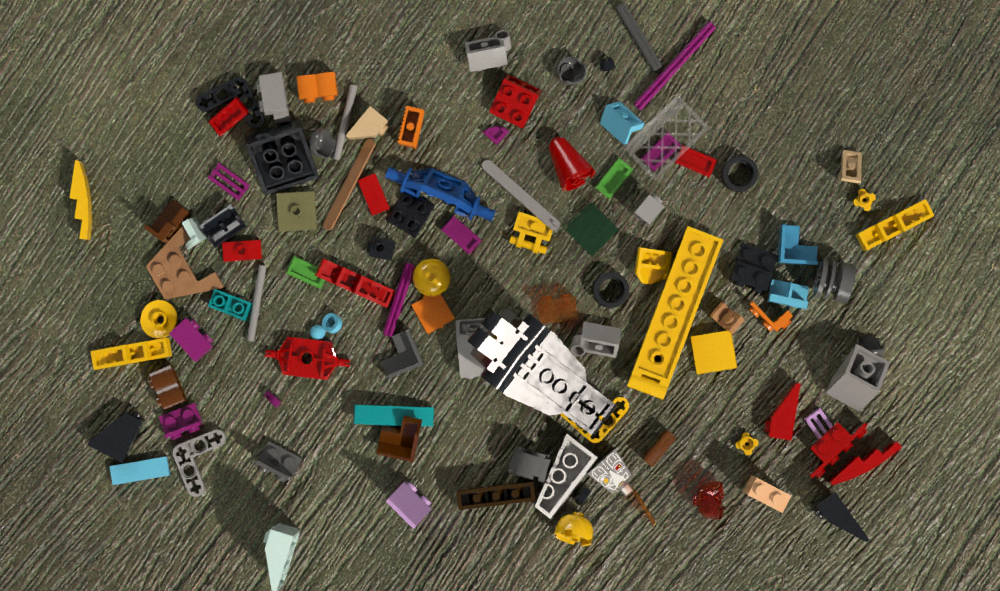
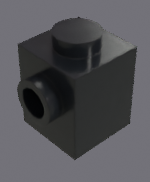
(381, 248)

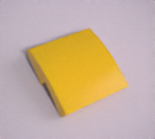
(713, 352)

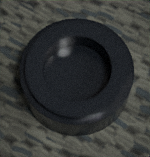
(583, 496)

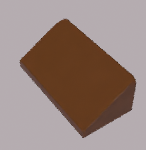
(659, 447)

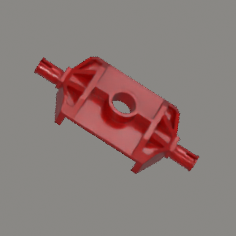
(323, 357)

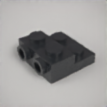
(753, 268)

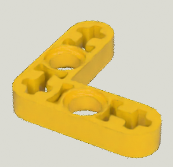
(605, 428)

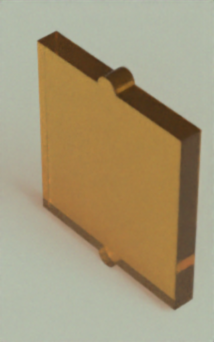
(643, 506)

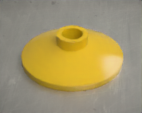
(151, 315)

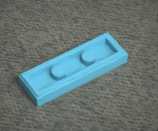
(140, 470)

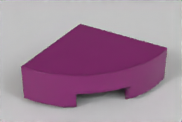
(496, 134)
(274, 400)

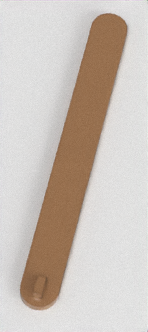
(349, 184)

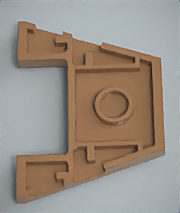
(173, 272)

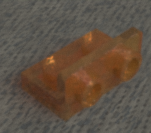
(557, 310)

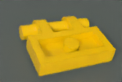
(533, 227)

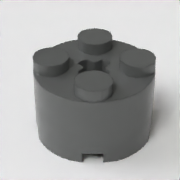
(529, 465)

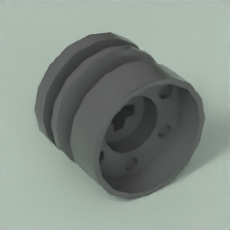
(834, 280)

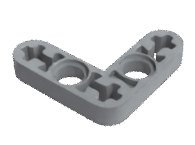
(191, 453)

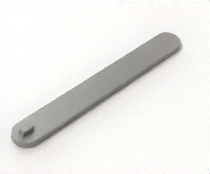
(519, 194)

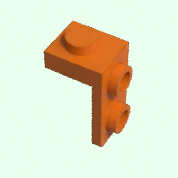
(782, 321)

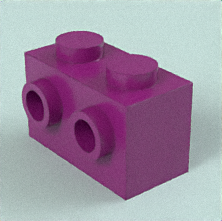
(192, 339)

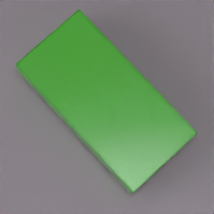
(614, 178)
(305, 271)

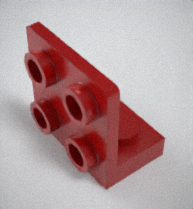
(515, 101)

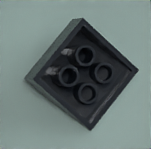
(281, 157)

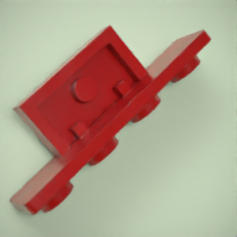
(832, 444)

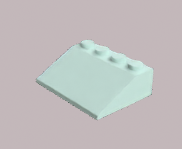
(279, 550)

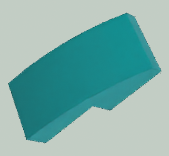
(230, 304)

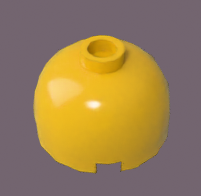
(431, 277)
(574, 529)

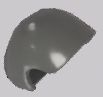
(570, 71)
(321, 143)
(872, 344)

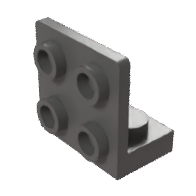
(278, 461)

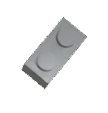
(648, 209)

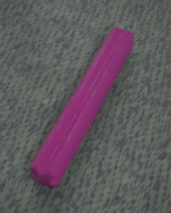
(399, 299)

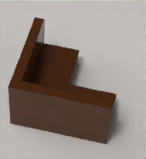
(168, 221)
(400, 442)

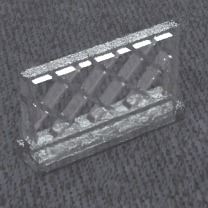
(657, 123)

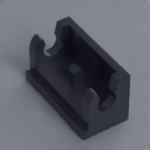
(223, 225)

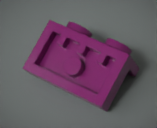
(181, 420)

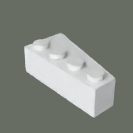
(567, 471)

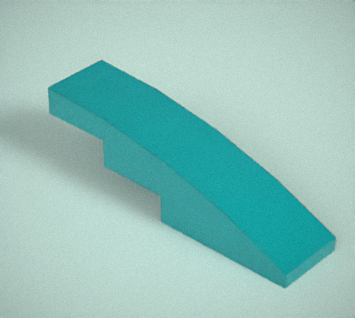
(391, 414)

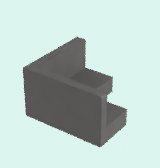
(406, 359)

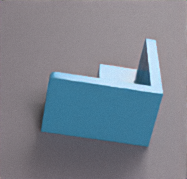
(790, 251)

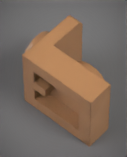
(727, 318)

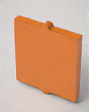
(433, 312)

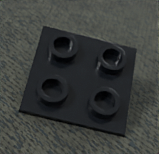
(410, 213)

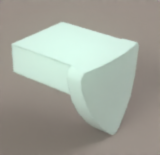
(194, 231)

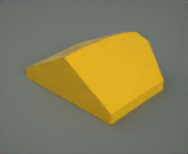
(652, 265)

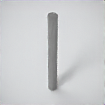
(344, 122)
(256, 303)

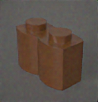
(167, 387)

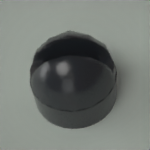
(607, 65)

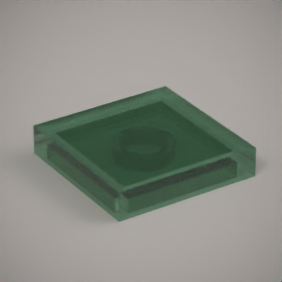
(591, 229)

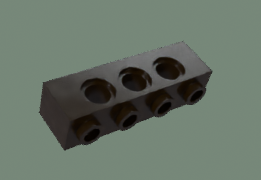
(495, 495)

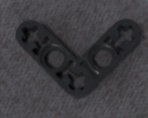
(232, 94)

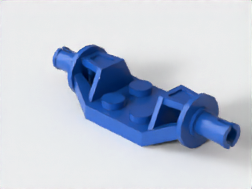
(443, 187)

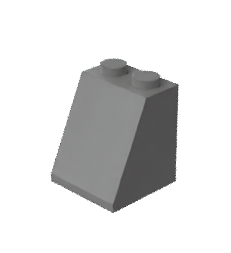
(468, 365)
(858, 378)

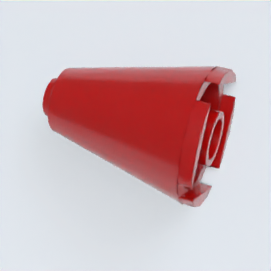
(569, 164)

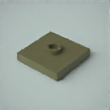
(296, 211)

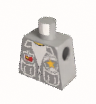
(612, 473)

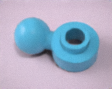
(318, 331)

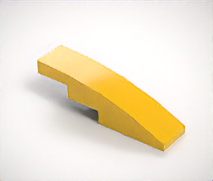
(81, 192)
(894, 225)
(131, 353)

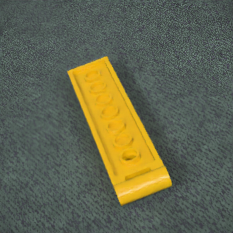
(675, 312)

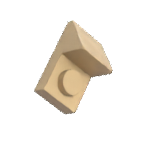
(850, 166)

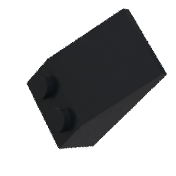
(831, 509)

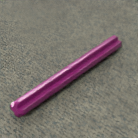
(672, 68)

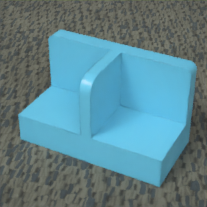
(620, 121)
(788, 294)

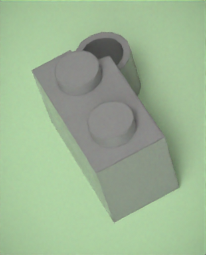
(488, 51)
(274, 97)
(596, 340)

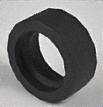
(753, 169)
(611, 304)

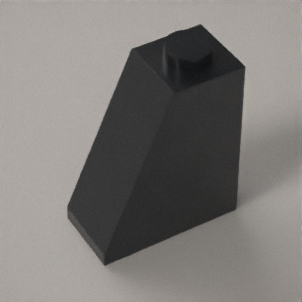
(119, 437)

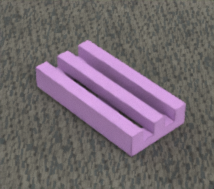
(812, 427)

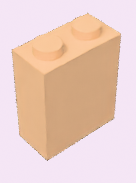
(766, 493)

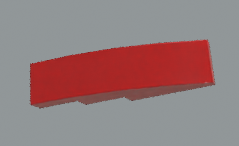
(354, 283)
(857, 467)

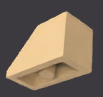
(368, 126)

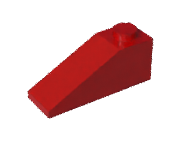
(783, 417)

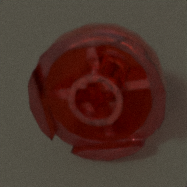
(709, 500)

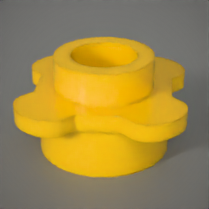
(869, 199)
(747, 449)

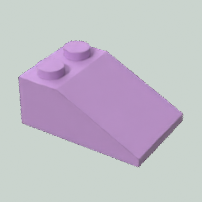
(409, 503)

